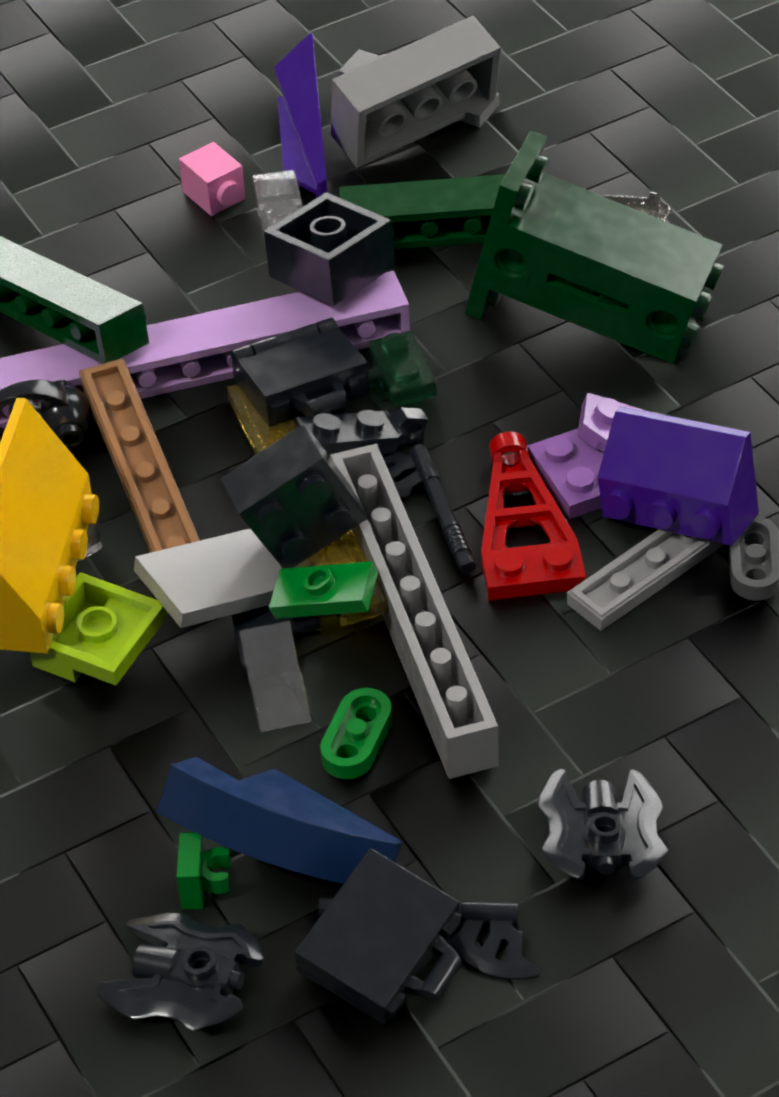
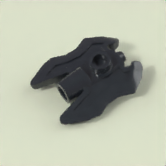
(600, 828)
(185, 972)

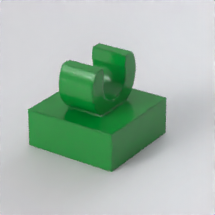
(196, 869)

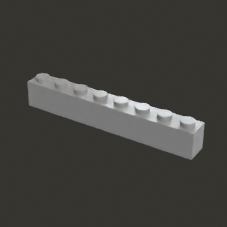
(421, 622)

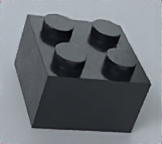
(330, 248)
(294, 498)

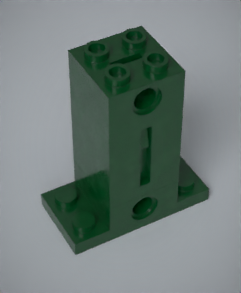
(593, 261)

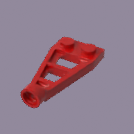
(530, 568)

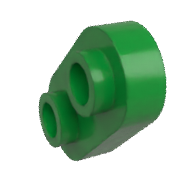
(354, 737)

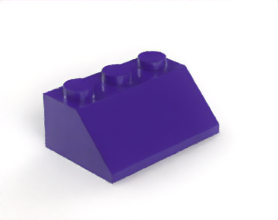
(678, 476)

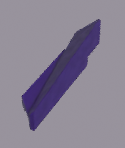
(301, 117)

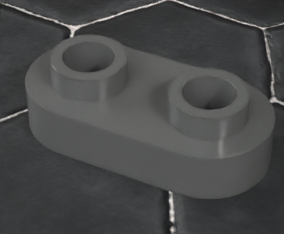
(756, 561)

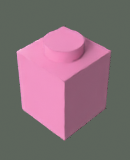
(212, 178)

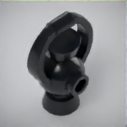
(59, 404)

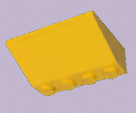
(42, 529)

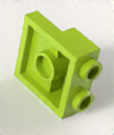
(101, 631)

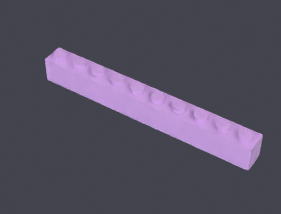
(199, 346)

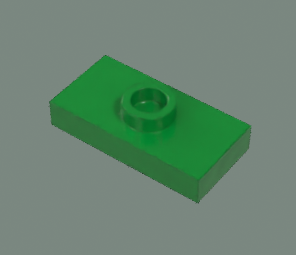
(323, 590)

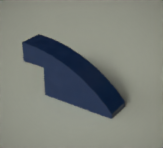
(272, 820)

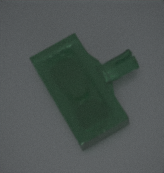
(400, 369)

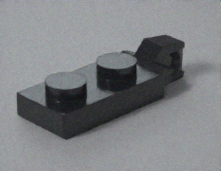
(368, 427)

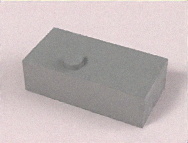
(413, 91)

